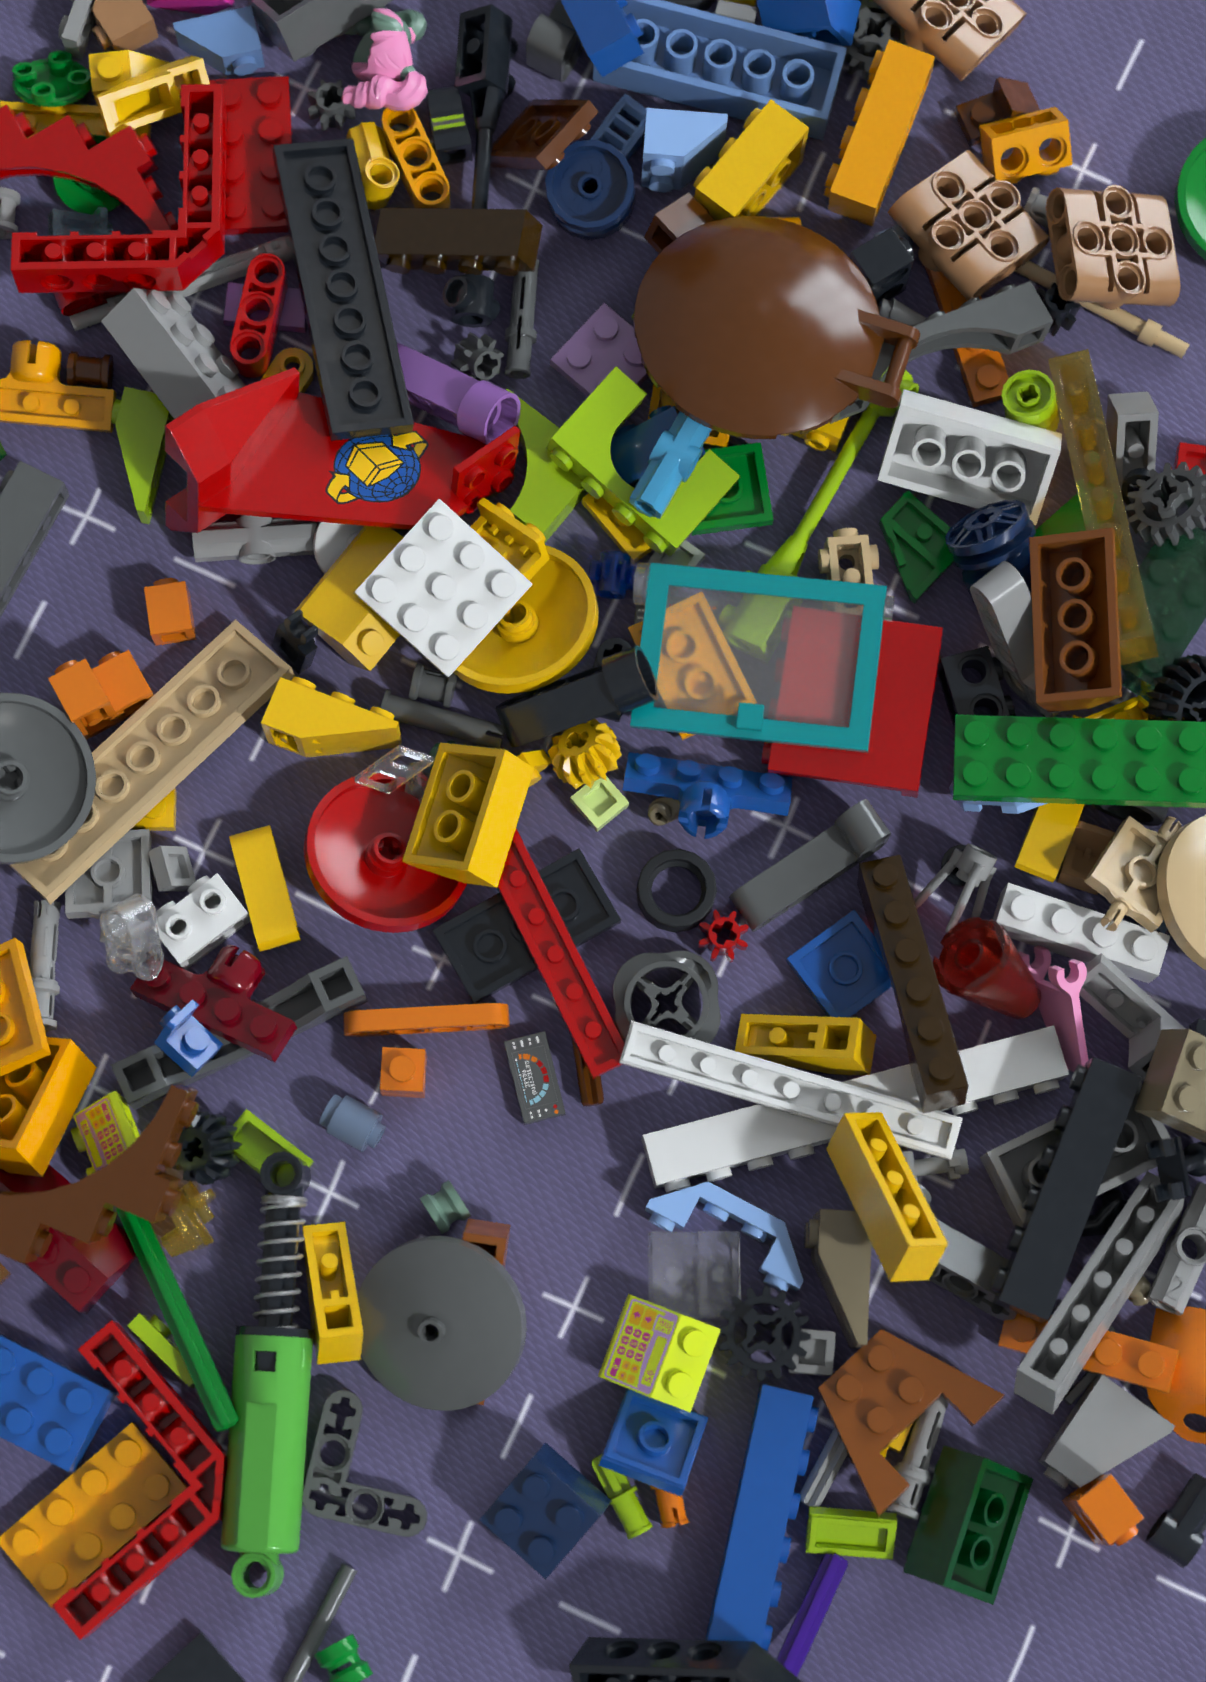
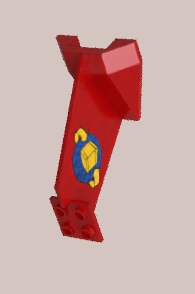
(273, 457)

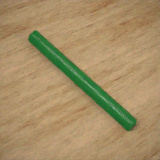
(180, 1321)

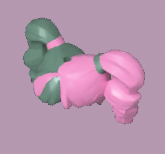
(386, 62)

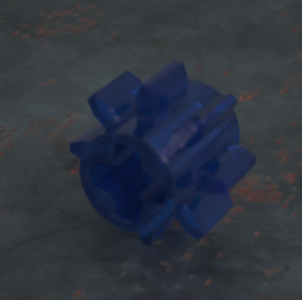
(612, 575)

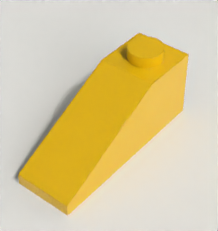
(809, 1042)
(332, 1294)

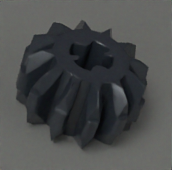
(207, 1149)

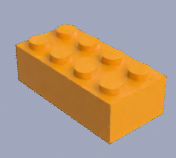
(882, 127)

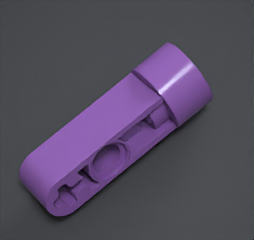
(470, 404)

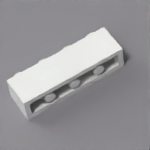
(1079, 933)

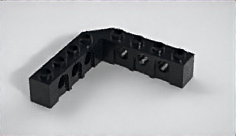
(675, 1661)

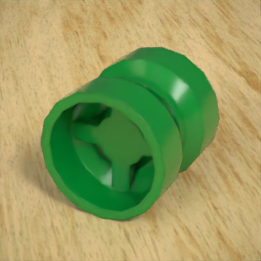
(339, 1654)

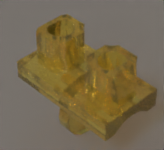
(189, 1230)

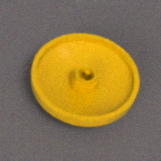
(540, 634)

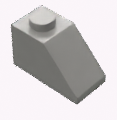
(1132, 431)

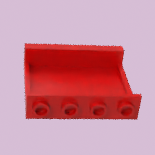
(898, 724)

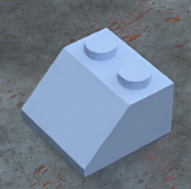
(679, 146)

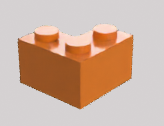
(100, 695)

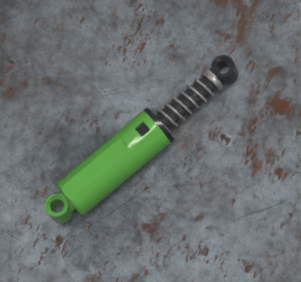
(270, 1397)

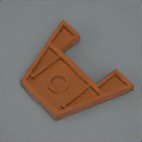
(882, 1395)

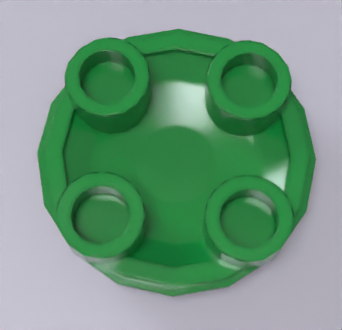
(51, 80)

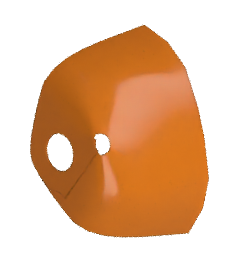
(1188, 1384)

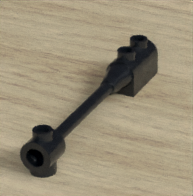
(483, 75)

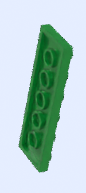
(1080, 761)

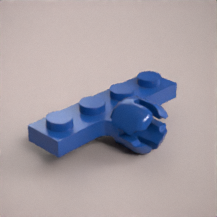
(707, 790)

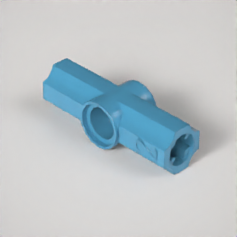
(669, 465)

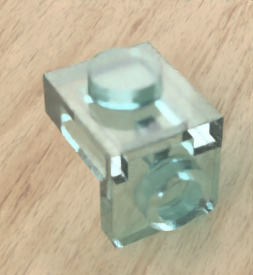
(63, 222)

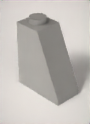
(1100, 1434)

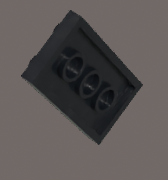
(488, 946)

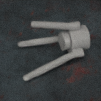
(975, 868)

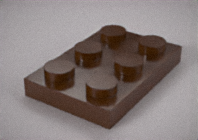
(542, 134)

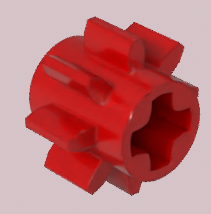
(717, 926)

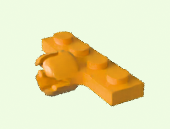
(37, 398)

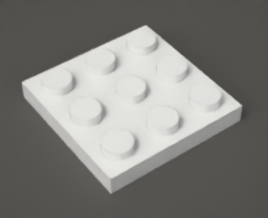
(443, 588)

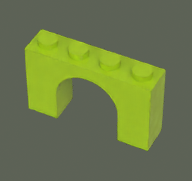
(585, 449)

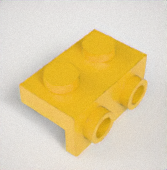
(516, 542)

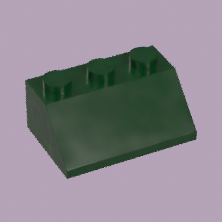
(968, 1524)

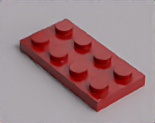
(255, 123)

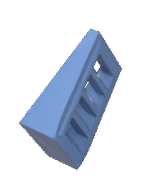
(634, 112)

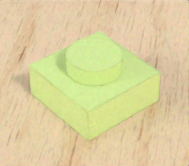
(599, 803)

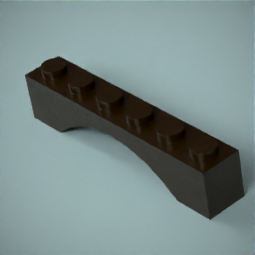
(922, 1011)

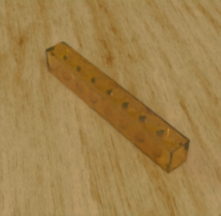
(1101, 494)

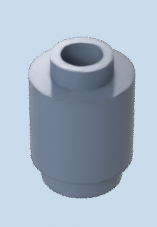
(352, 1122)

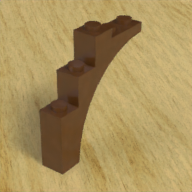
(131, 1182)

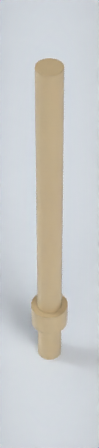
(1148, 332)

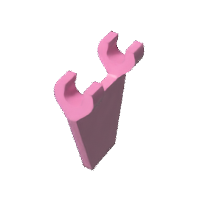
(1061, 1003)

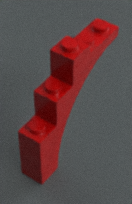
(65, 152)

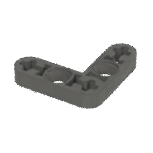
(337, 1476)

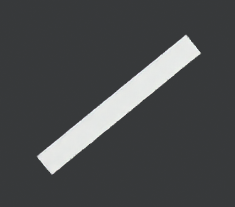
(784, 1087)

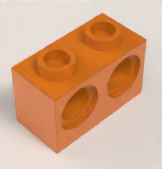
(1104, 1511)

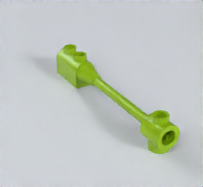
(789, 556)

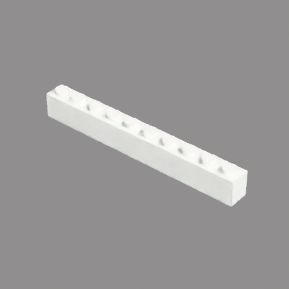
(760, 1132)

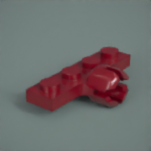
(223, 1001)

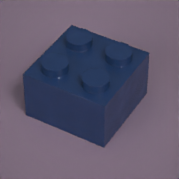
(545, 1510)

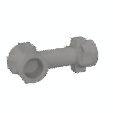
(935, 1165)

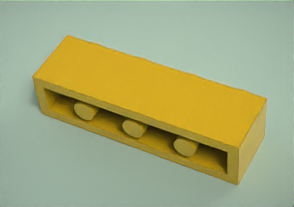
(886, 1197)

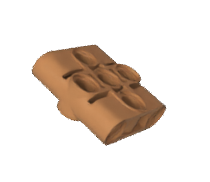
(968, 26)
(969, 225)
(1112, 247)

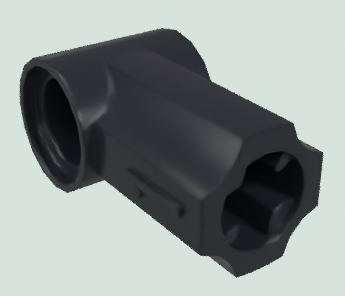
(1181, 1529)

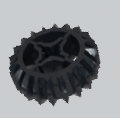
(1179, 691)

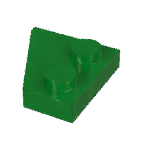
(916, 544)

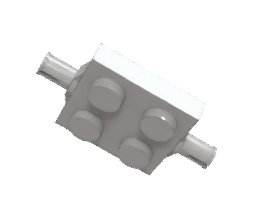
(112, 878)

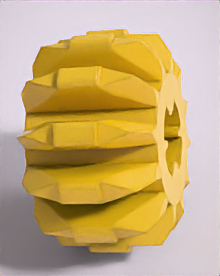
(584, 753)

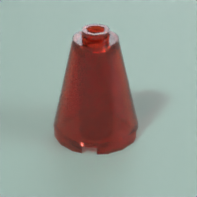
(986, 969)

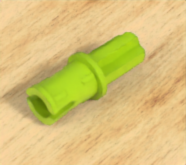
(623, 1499)

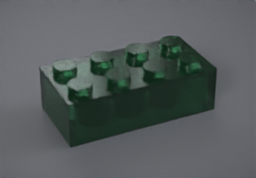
(1176, 605)

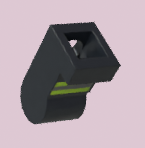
(448, 126)

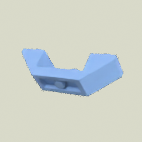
(779, 1263)

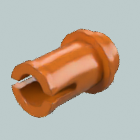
(670, 1508)

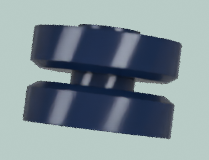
(596, 213)

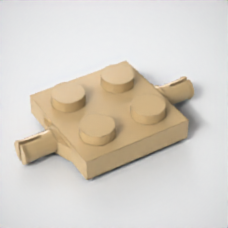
(1129, 873)

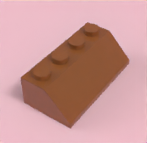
(1075, 619)

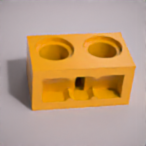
(1026, 135)

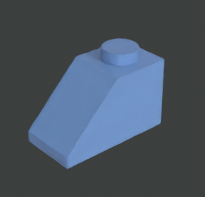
(223, 40)

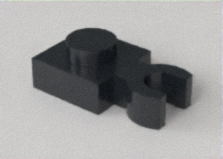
(296, 642)

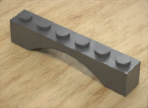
(1000, 323)
(307, 1002)

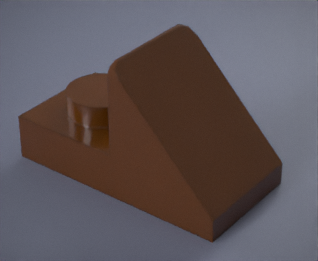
(1006, 101)

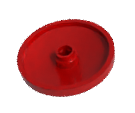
(357, 857)

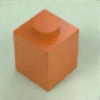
(169, 612)
(403, 1072)

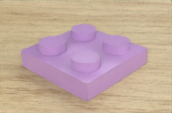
(597, 349)

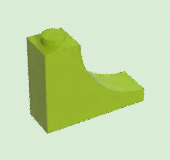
(548, 490)

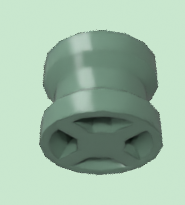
(445, 1207)

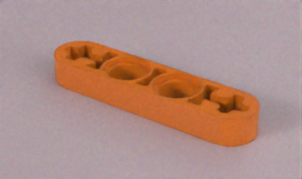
(426, 1019)

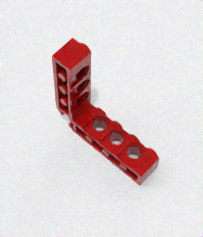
(145, 261)
(191, 1513)

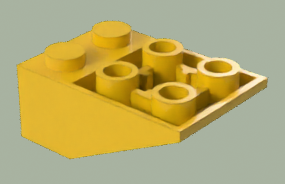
(325, 724)

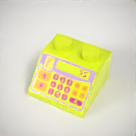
(104, 1130)
(659, 1352)

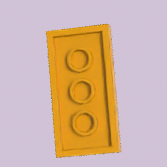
(92, 1514)

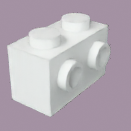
(200, 920)

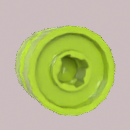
(1031, 399)

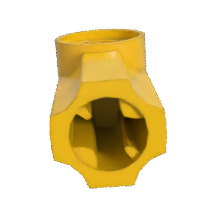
(376, 169)

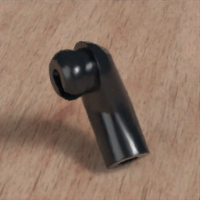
(1100, 1223)

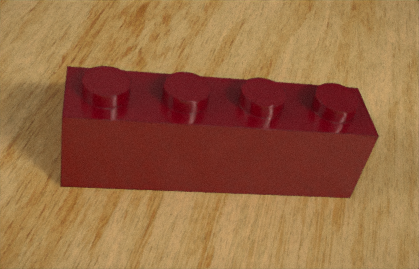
(72, 1267)

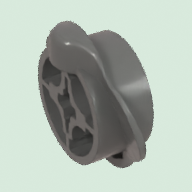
(694, 968)

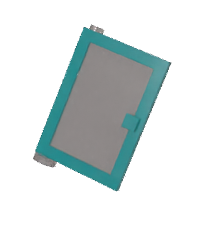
(761, 655)

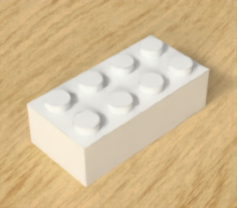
(968, 454)

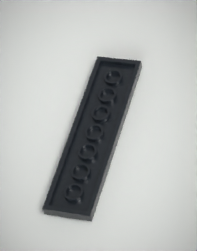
(342, 289)

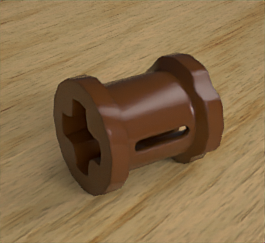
(90, 370)

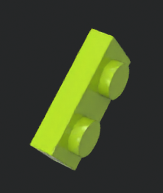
(155, 1336)

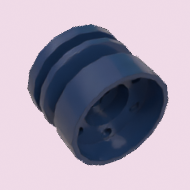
(992, 536)

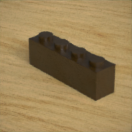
(458, 240)

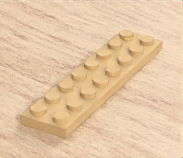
(162, 747)

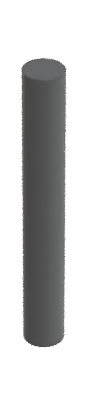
(320, 1624)

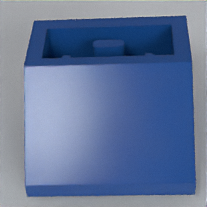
(816, 19)

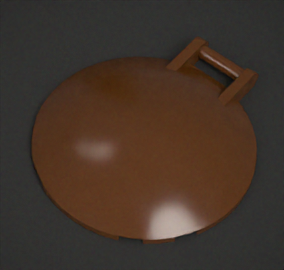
(764, 329)

